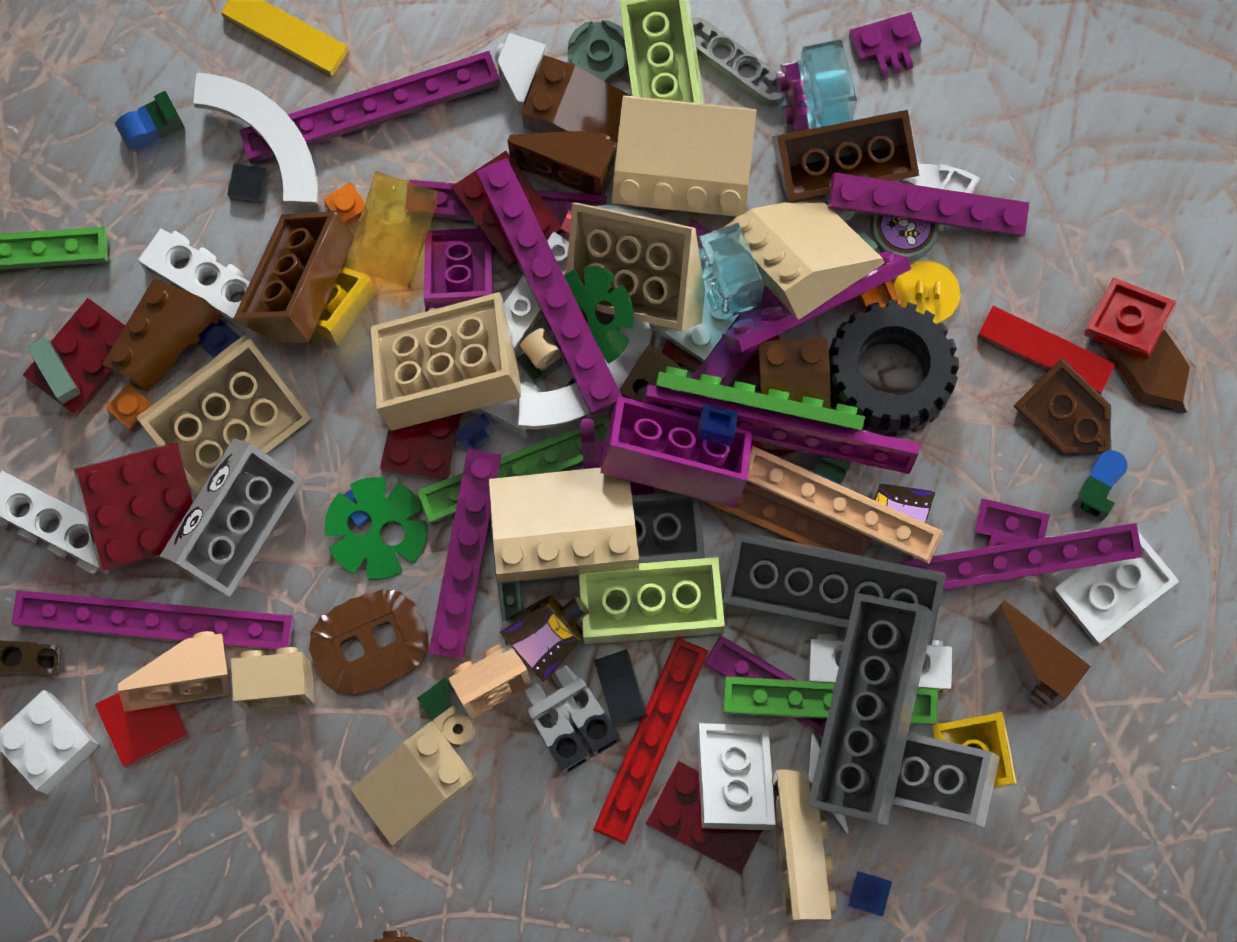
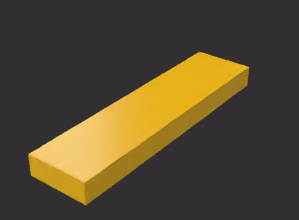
(287, 33)

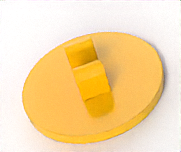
(930, 288)

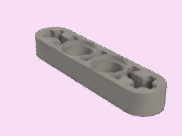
(738, 57)

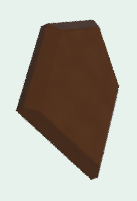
(1161, 379)
(1068, 412)

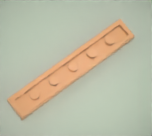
(843, 505)

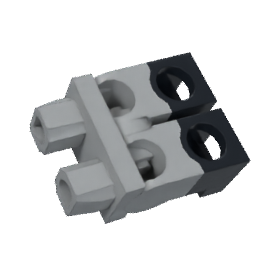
(563, 710)

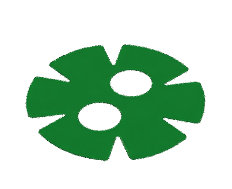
(596, 288)
(380, 556)

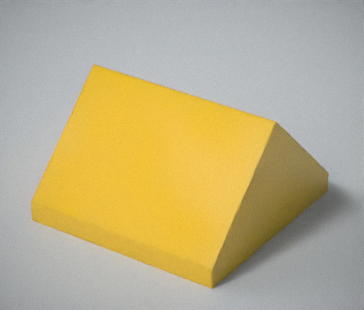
(345, 304)
(983, 733)

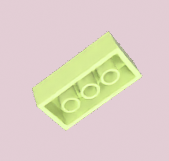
(661, 50)
(653, 601)

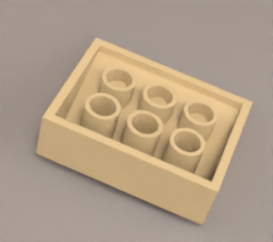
(683, 156)
(805, 252)
(646, 255)
(444, 362)
(224, 401)
(562, 524)
(801, 851)

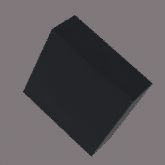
(247, 183)

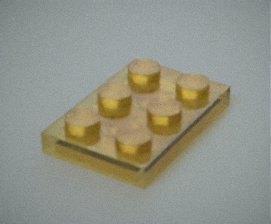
(392, 229)

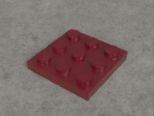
(134, 503)

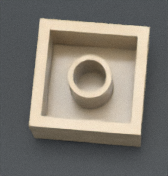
(272, 679)

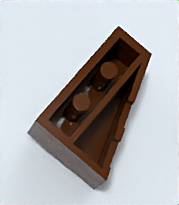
(157, 333)

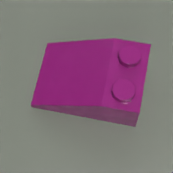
(457, 267)

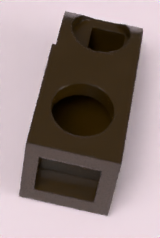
(29, 659)

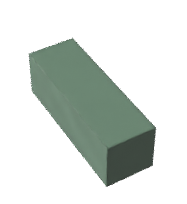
(53, 370)
(509, 599)

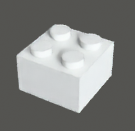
(45, 742)

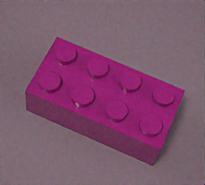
(663, 452)

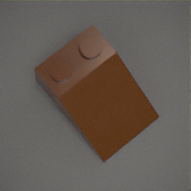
(571, 100)
(569, 158)
(794, 368)
(1039, 659)

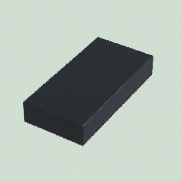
(621, 688)

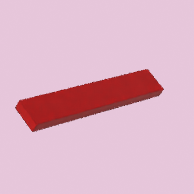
(650, 741)

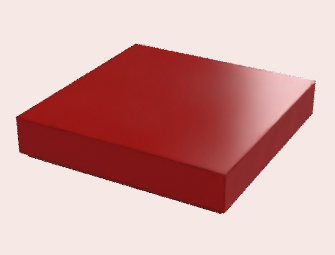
(1130, 318)
(141, 731)

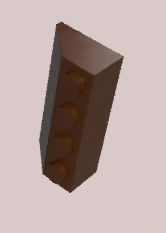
(862, 147)
(295, 276)

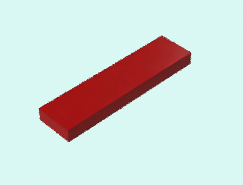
(1043, 347)

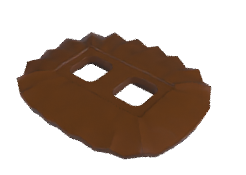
(378, 664)

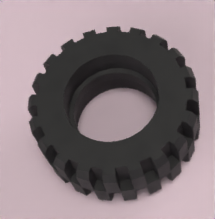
(903, 328)

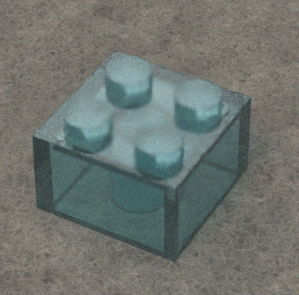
(827, 83)
(730, 272)

